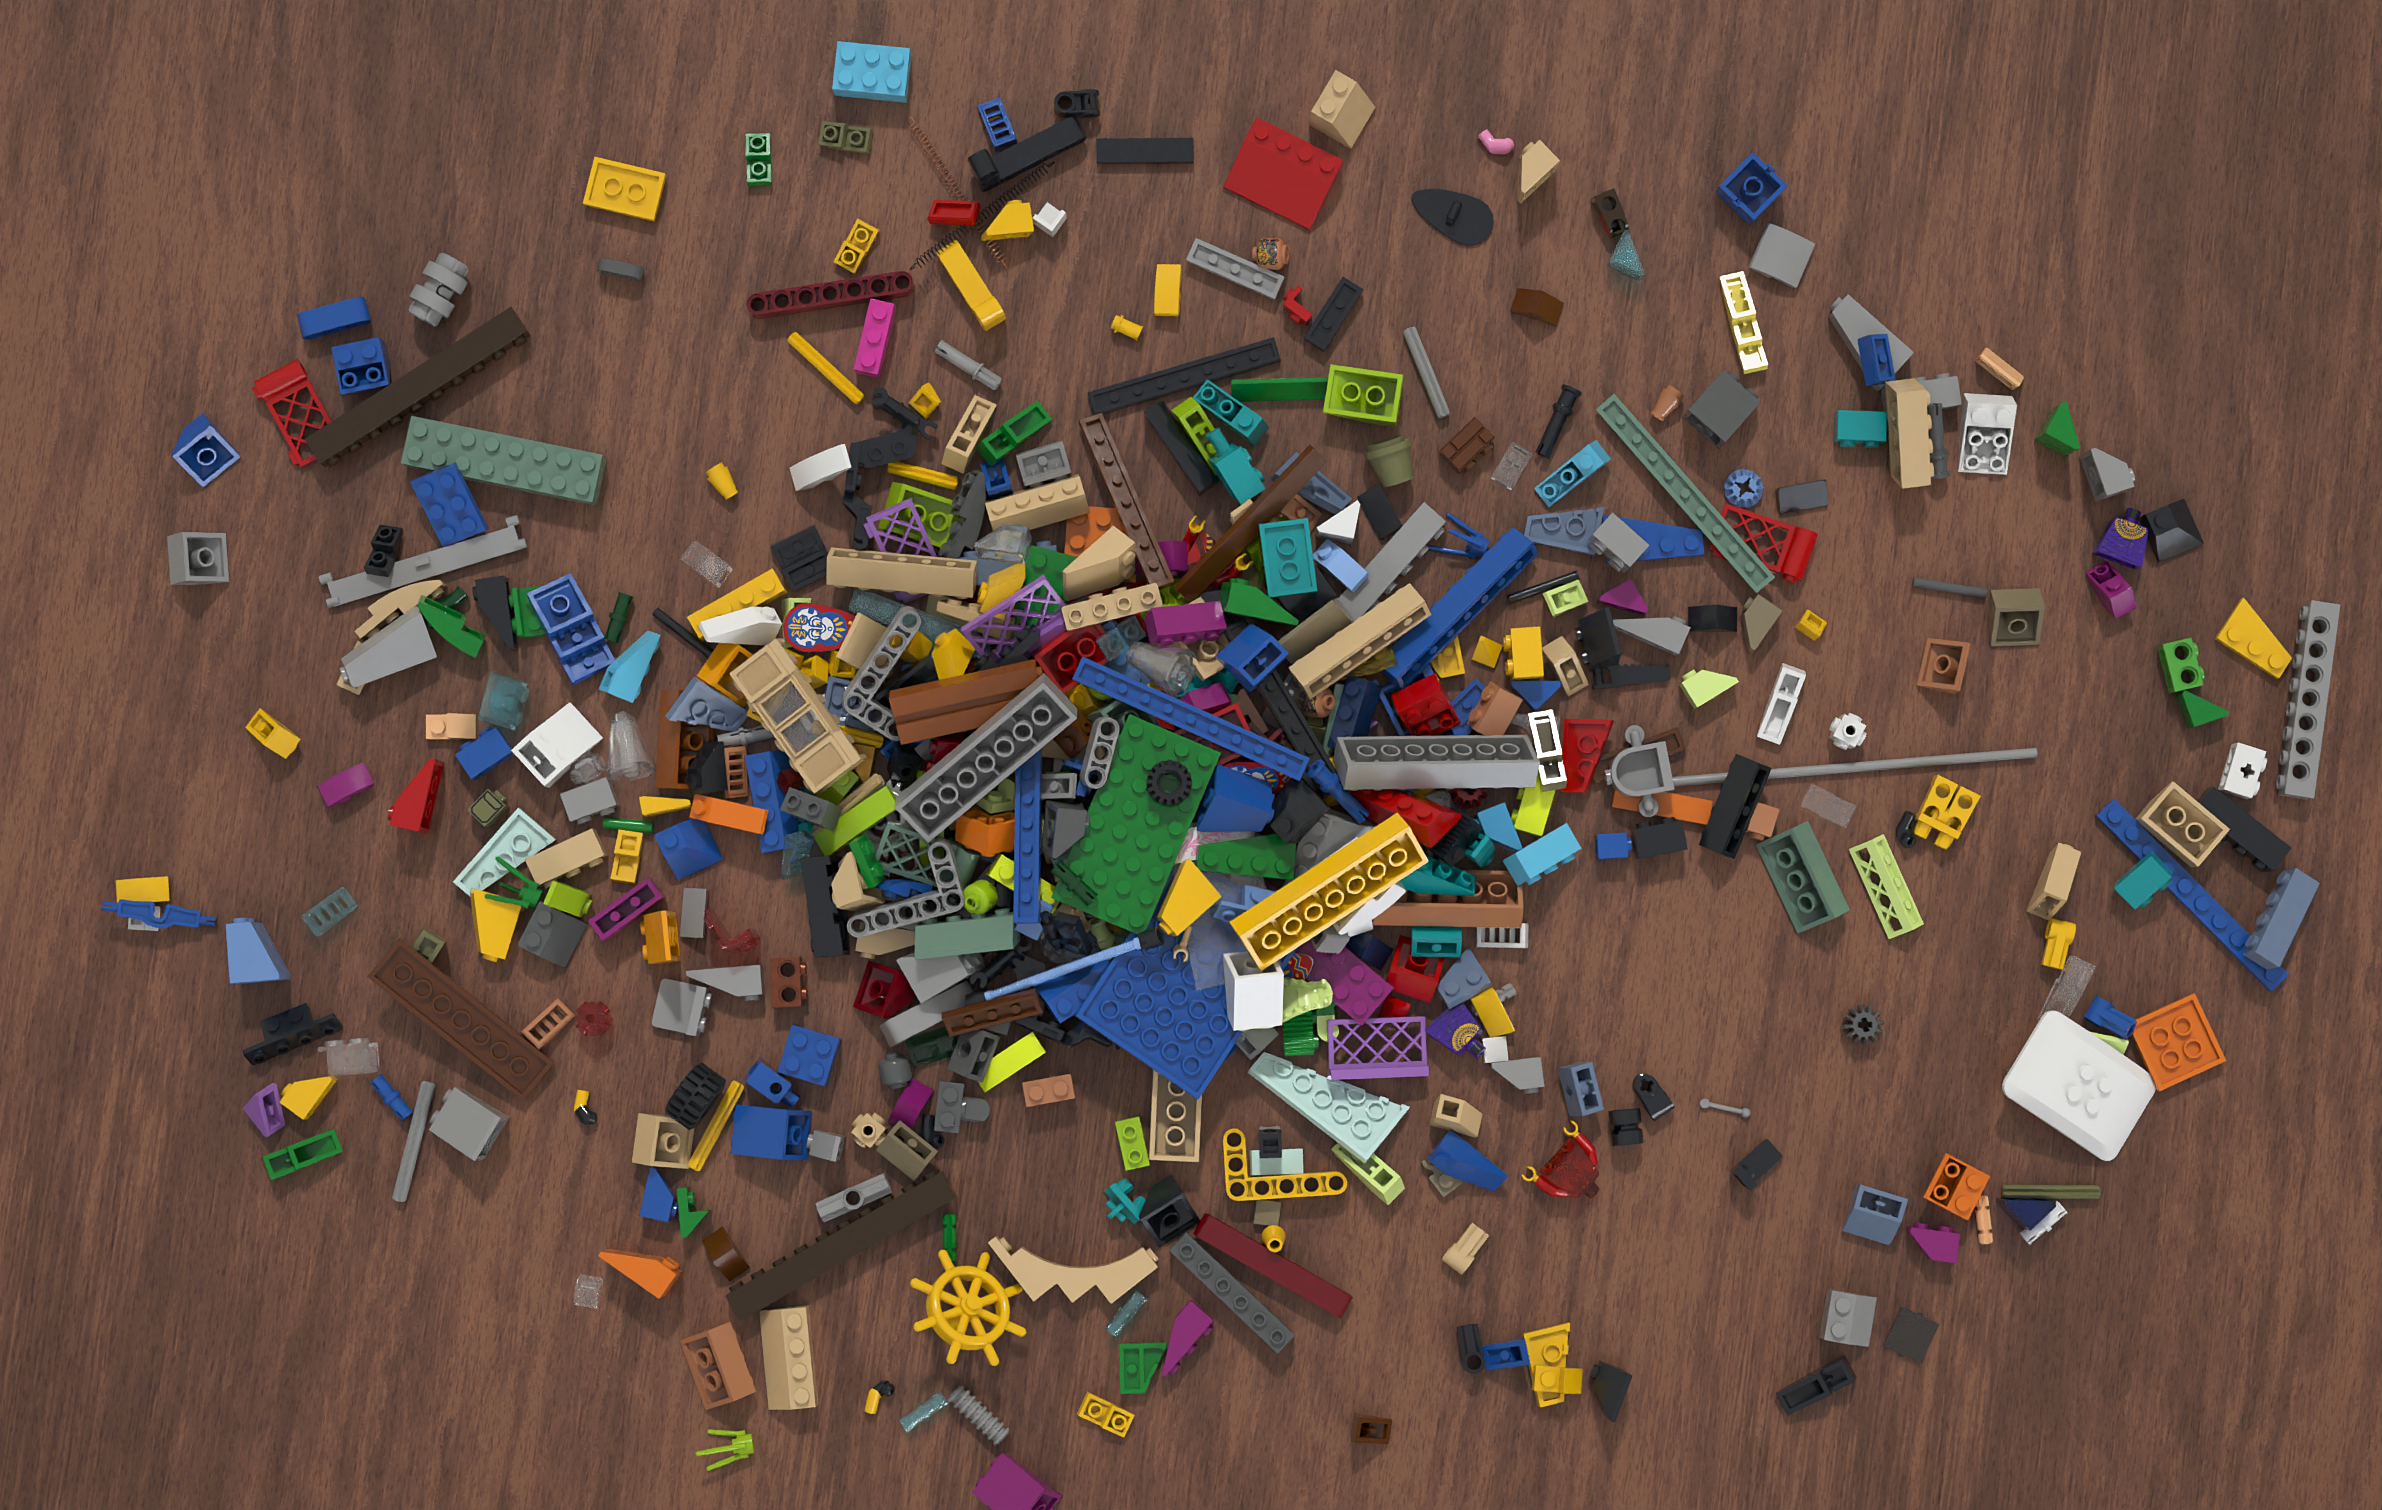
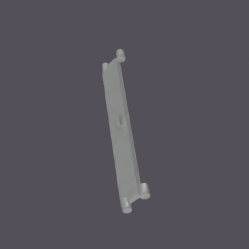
(426, 565)

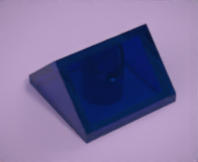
(2026, 1212)

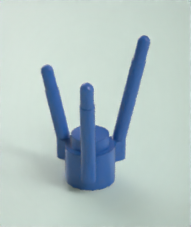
(1475, 543)

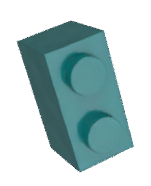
(1860, 428)
(2144, 880)
(1436, 941)

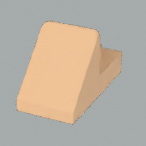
(451, 726)

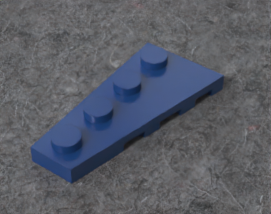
(1665, 540)

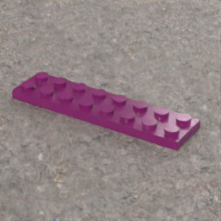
(1353, 983)

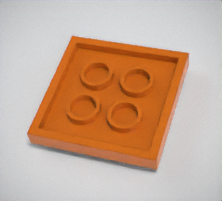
(1088, 528)
(2176, 1042)

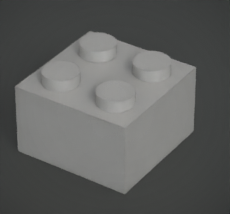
(1617, 543)

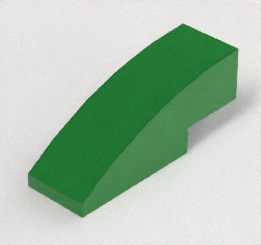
(1013, 433)
(451, 626)
(301, 1154)

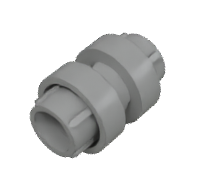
(429, 304)

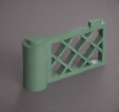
(966, 858)

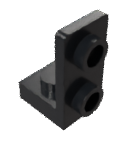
(1756, 1164)

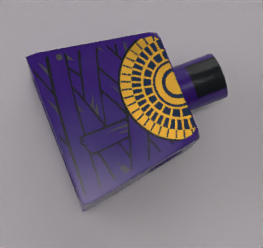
(2123, 540)
(1457, 1031)

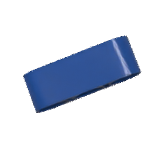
(334, 318)

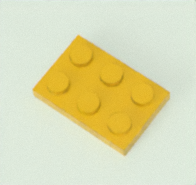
(624, 189)

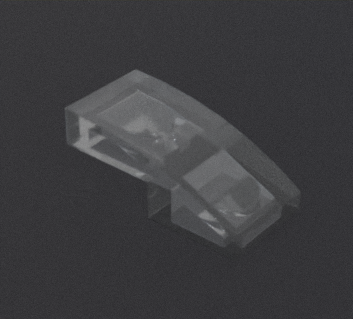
(1828, 806)

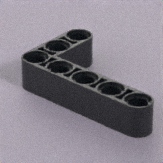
(1031, 152)

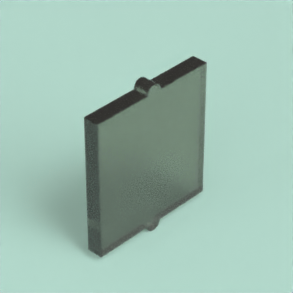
(1911, 1334)

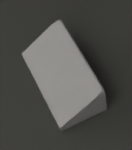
(693, 909)

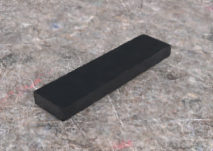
(1145, 151)

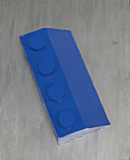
(766, 795)

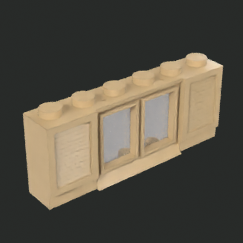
(796, 716)

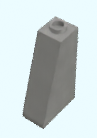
(1855, 322)
(390, 650)

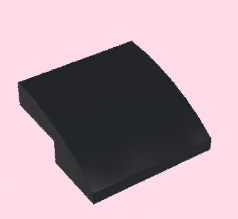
(802, 557)

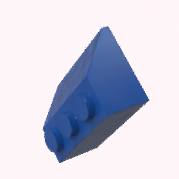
(1067, 993)

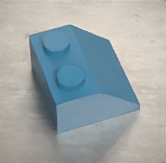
(1499, 827)

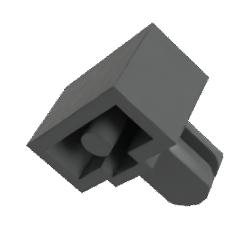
(956, 1107)

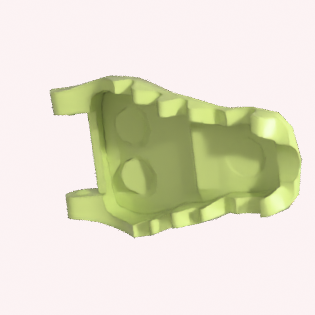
(1304, 996)

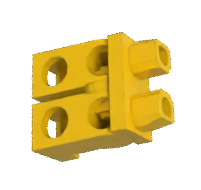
(1937, 816)

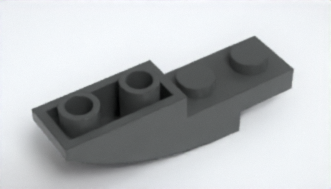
(969, 508)

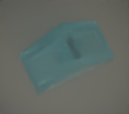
(1626, 258)

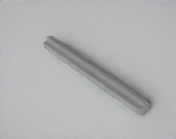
(413, 1141)

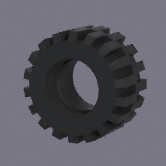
(695, 1096)

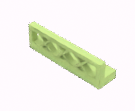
(1891, 884)

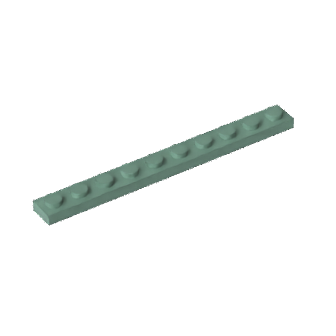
(1685, 493)

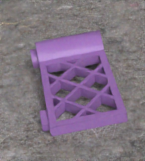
(873, 532)

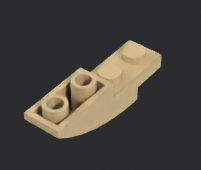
(401, 600)

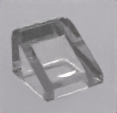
(588, 1291)

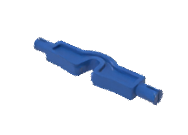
(145, 911)

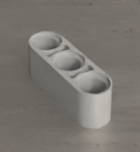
(1090, 761)

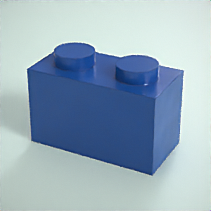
(484, 753)

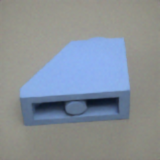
(1340, 565)

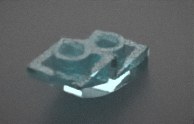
(1120, 637)

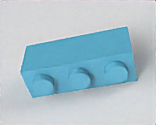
(1542, 855)

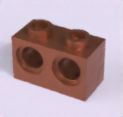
(780, 982)

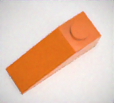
(728, 813)

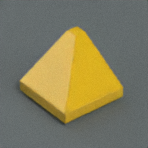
(925, 400)
(1487, 652)

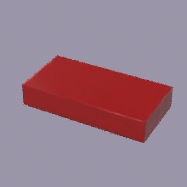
(954, 212)

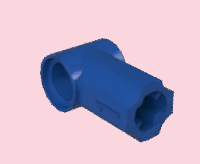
(2105, 1015)

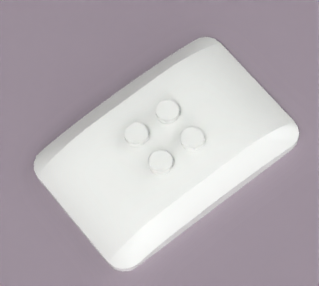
(2079, 1085)

